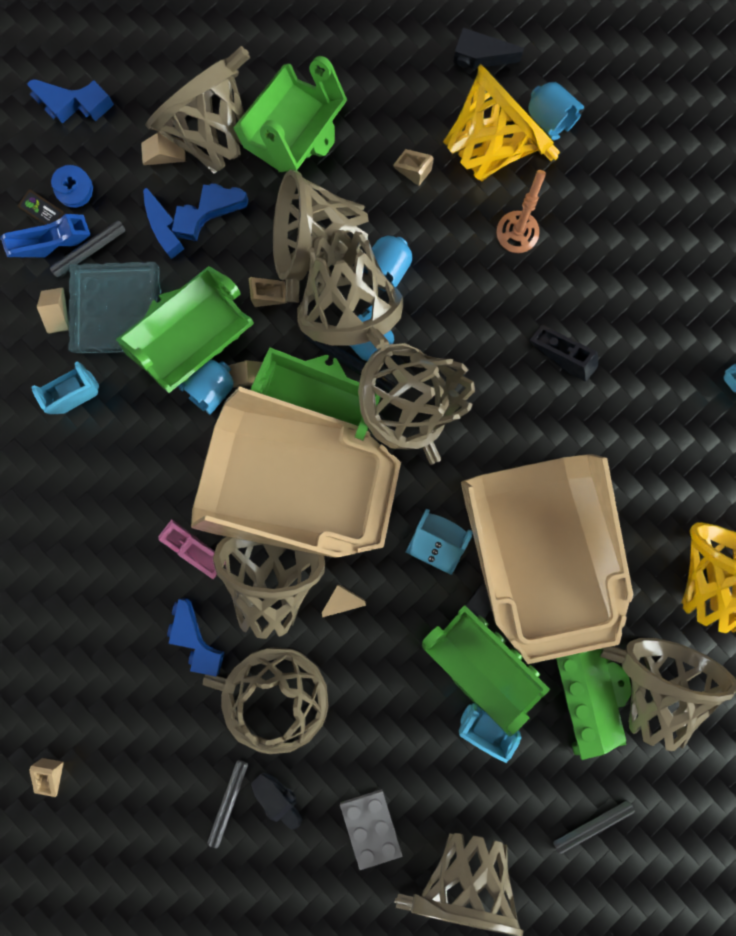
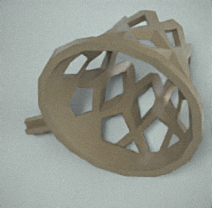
(196, 101)
(295, 265)
(350, 328)
(444, 394)
(247, 599)
(240, 675)
(693, 705)
(435, 904)

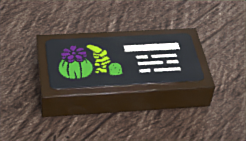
(40, 208)

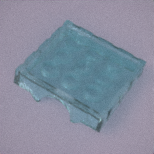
(108, 302)

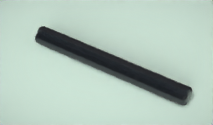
(351, 362)

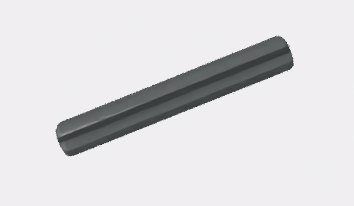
(87, 248)
(227, 804)
(593, 827)

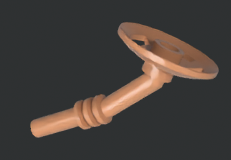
(521, 225)

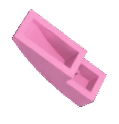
(189, 547)

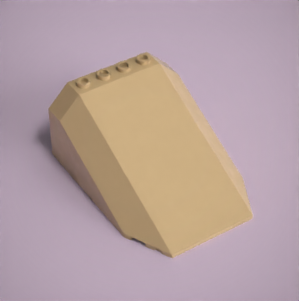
(294, 479)
(552, 555)

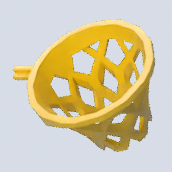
(495, 149)
(720, 574)

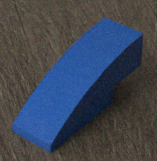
(161, 225)

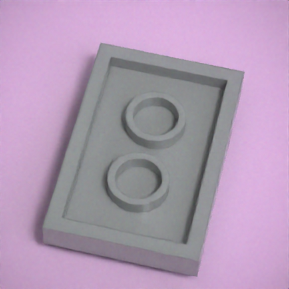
(371, 829)

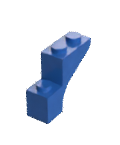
(63, 103)
(213, 203)
(42, 240)
(186, 633)

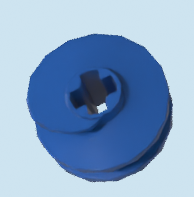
(72, 186)

